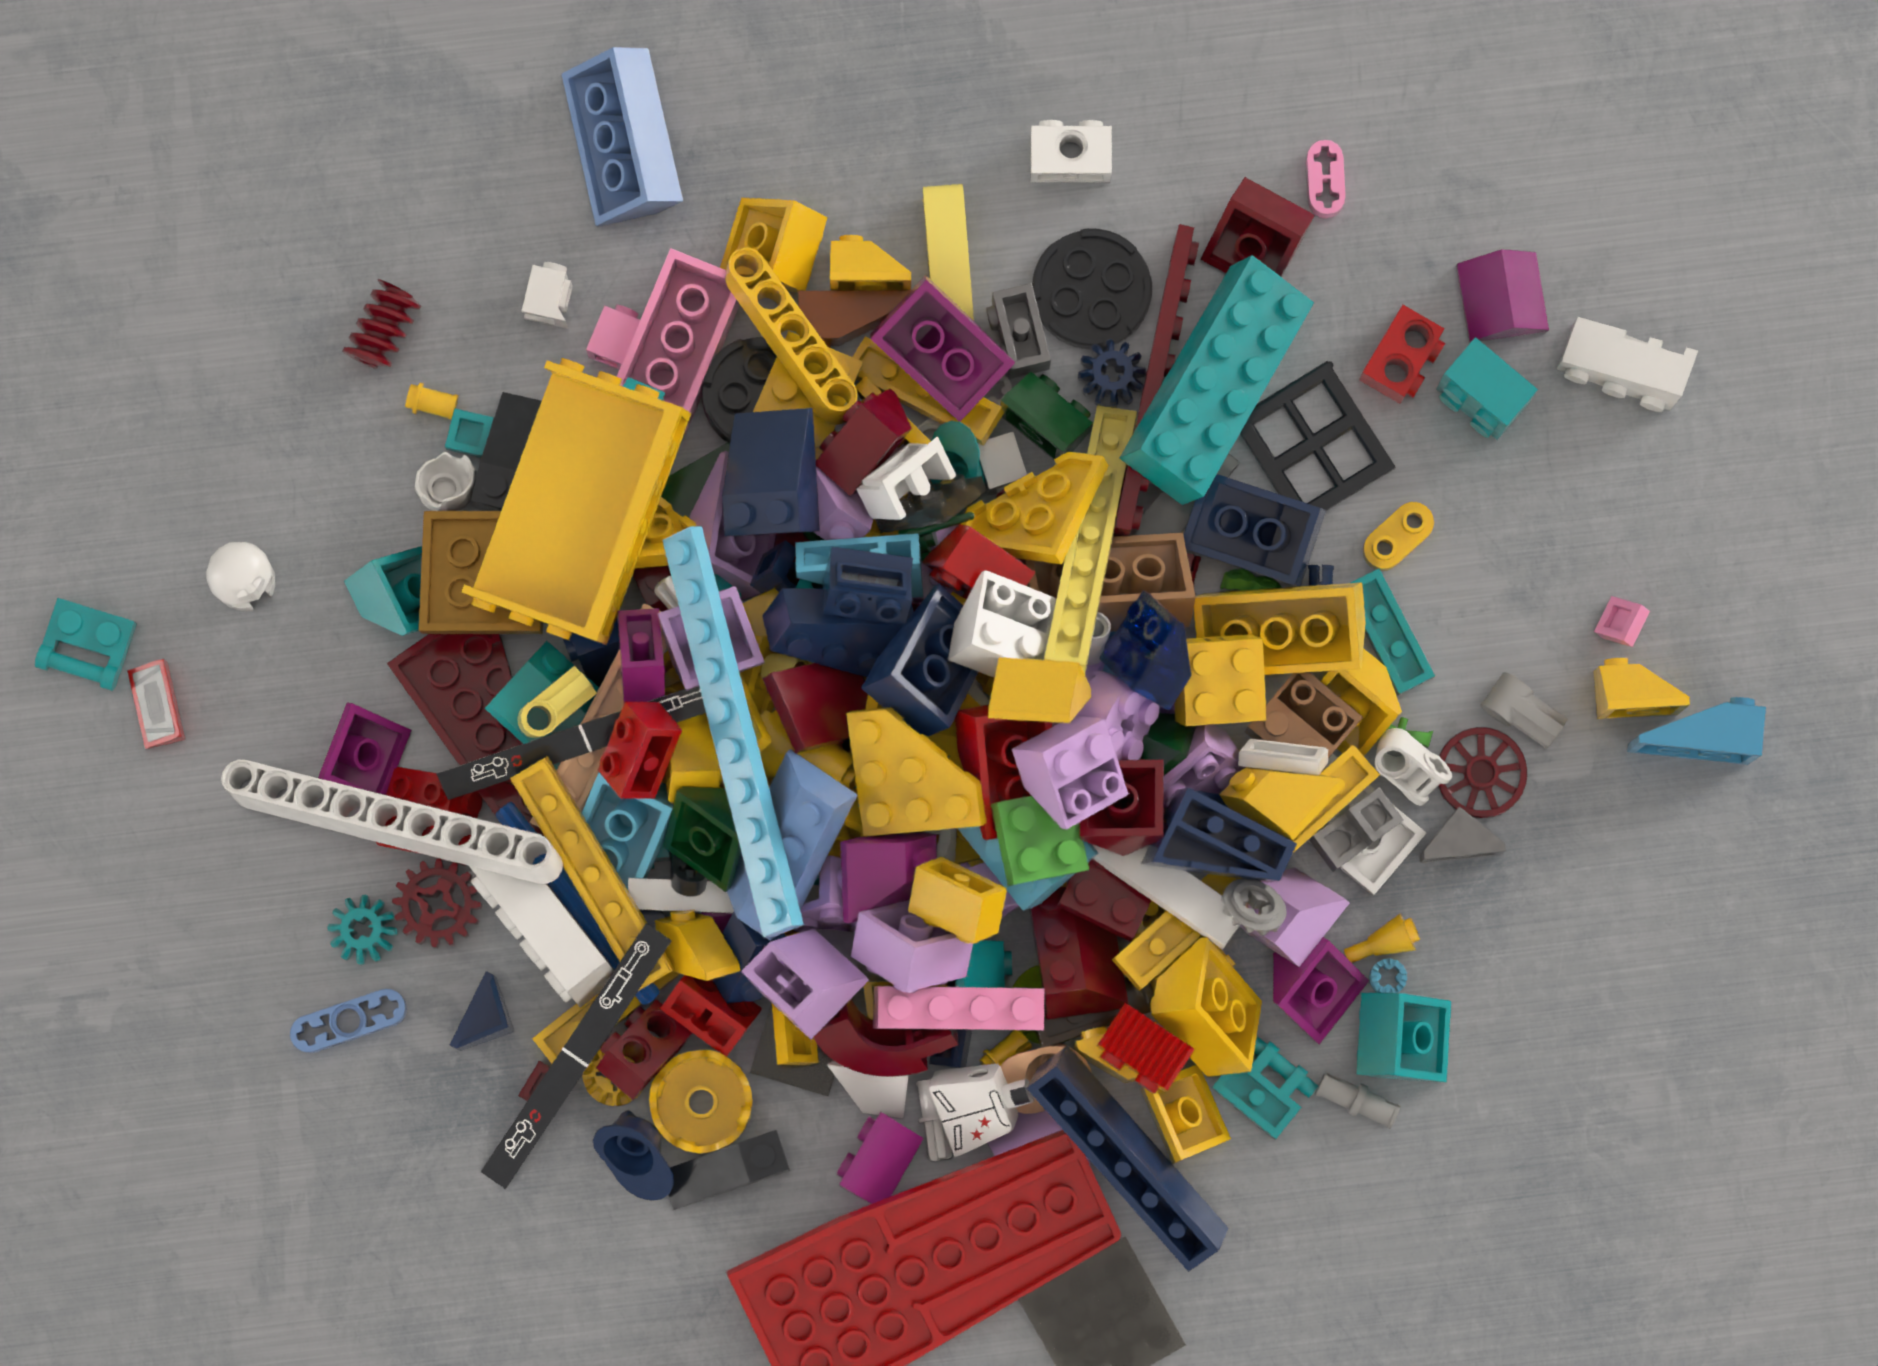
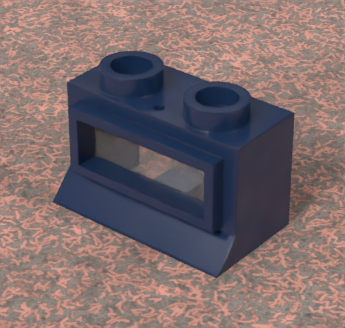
(867, 586)

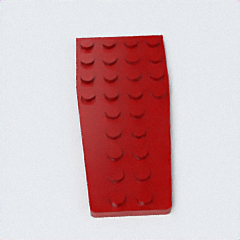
(926, 1260)

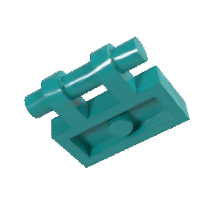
(1258, 1097)

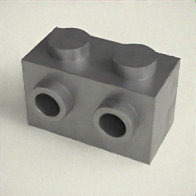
(1020, 329)

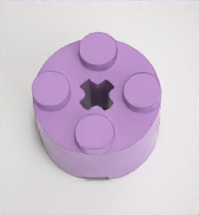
(1125, 713)

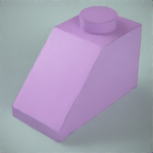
(839, 513)

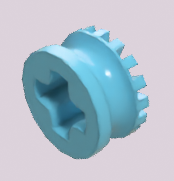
(1388, 964)

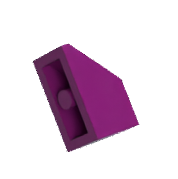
(641, 655)

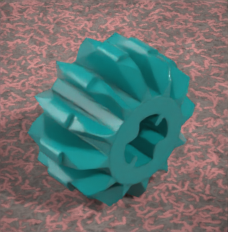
(362, 915)

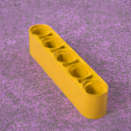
(790, 317)

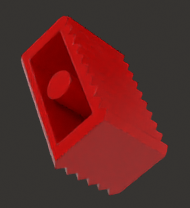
(1144, 1049)

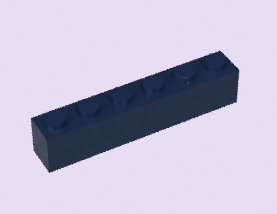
(1127, 1158)

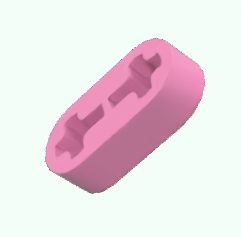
(1334, 178)

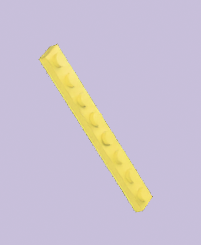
(1089, 552)

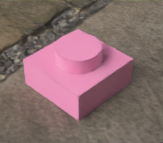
(1622, 621)

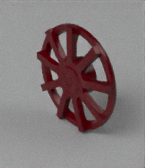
(1483, 772)

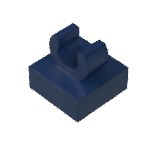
(774, 568)

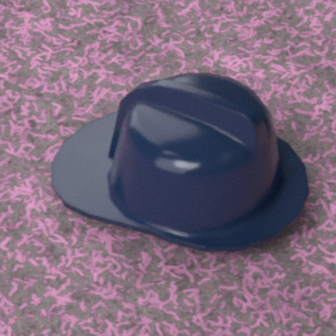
(634, 1156)

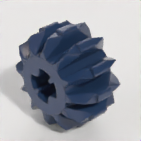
(1122, 365)

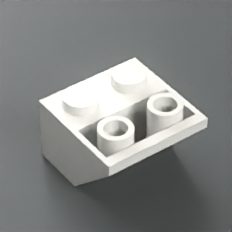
(1001, 622)

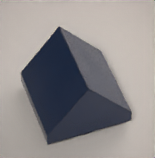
(956, 1056)

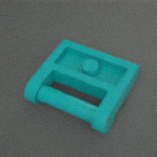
(90, 631)

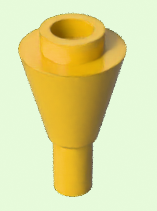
(1392, 938)

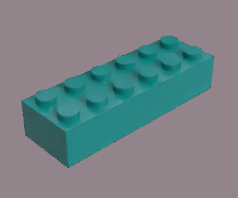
(1217, 380)

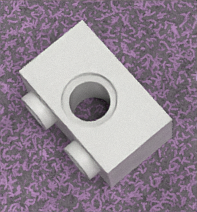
(1050, 165)

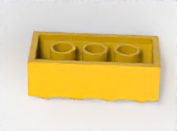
(1299, 626)

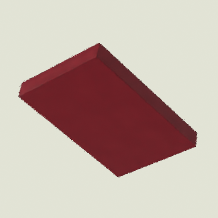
(815, 703)

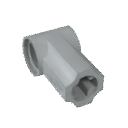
(1515, 705)

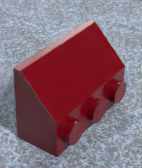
(1075, 962)

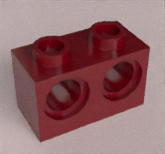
(643, 1048)

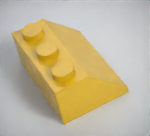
(1209, 1009)

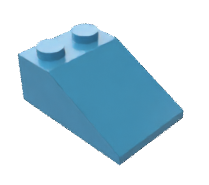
(1719, 734)

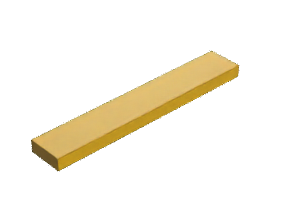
(584, 860)

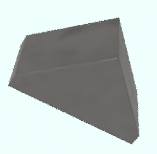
(1462, 839)

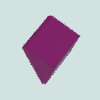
(1502, 295)
(364, 750)

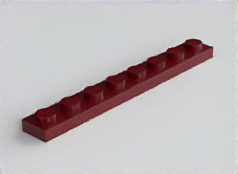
(1159, 365)

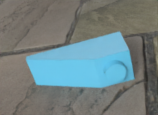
(814, 555)

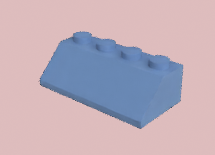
(622, 136)
(809, 817)

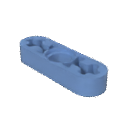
(322, 1040)

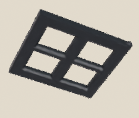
(1314, 442)

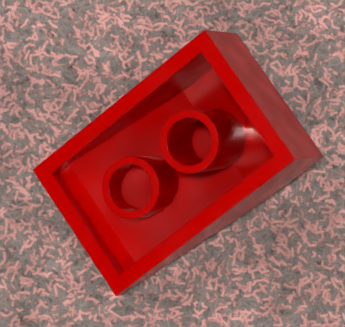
(987, 754)

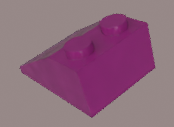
(942, 348)

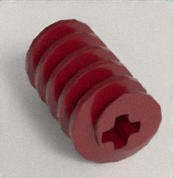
(382, 326)

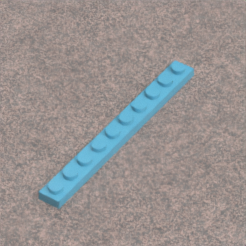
(732, 732)

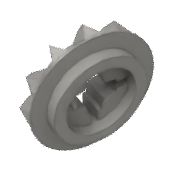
(1259, 896)

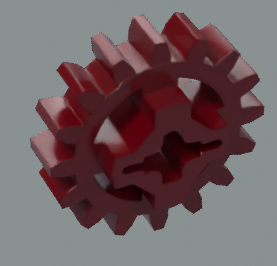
(445, 886)

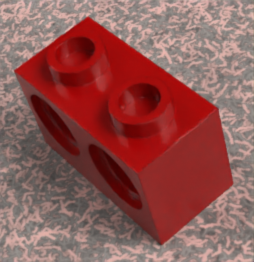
(1395, 351)
(707, 1015)

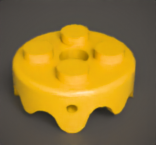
(680, 1080)

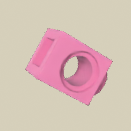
(613, 335)

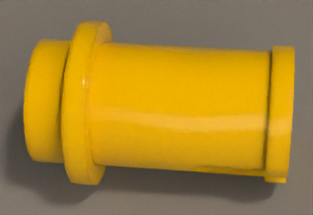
(431, 401)
(1008, 1047)

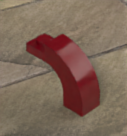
(879, 1051)

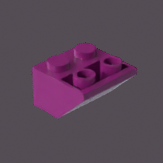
(880, 1160)

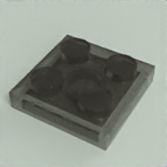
(937, 506)

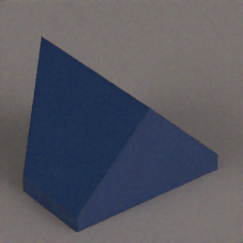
(485, 1016)

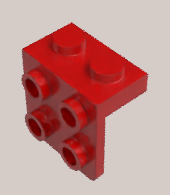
(426, 789)

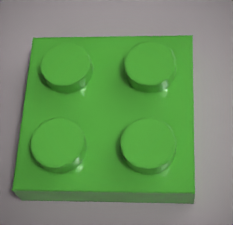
(1034, 844)

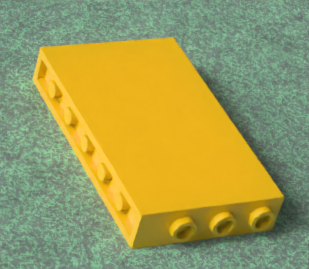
(580, 503)

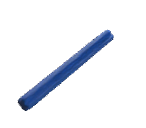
(564, 888)

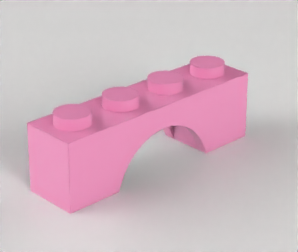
(959, 1008)

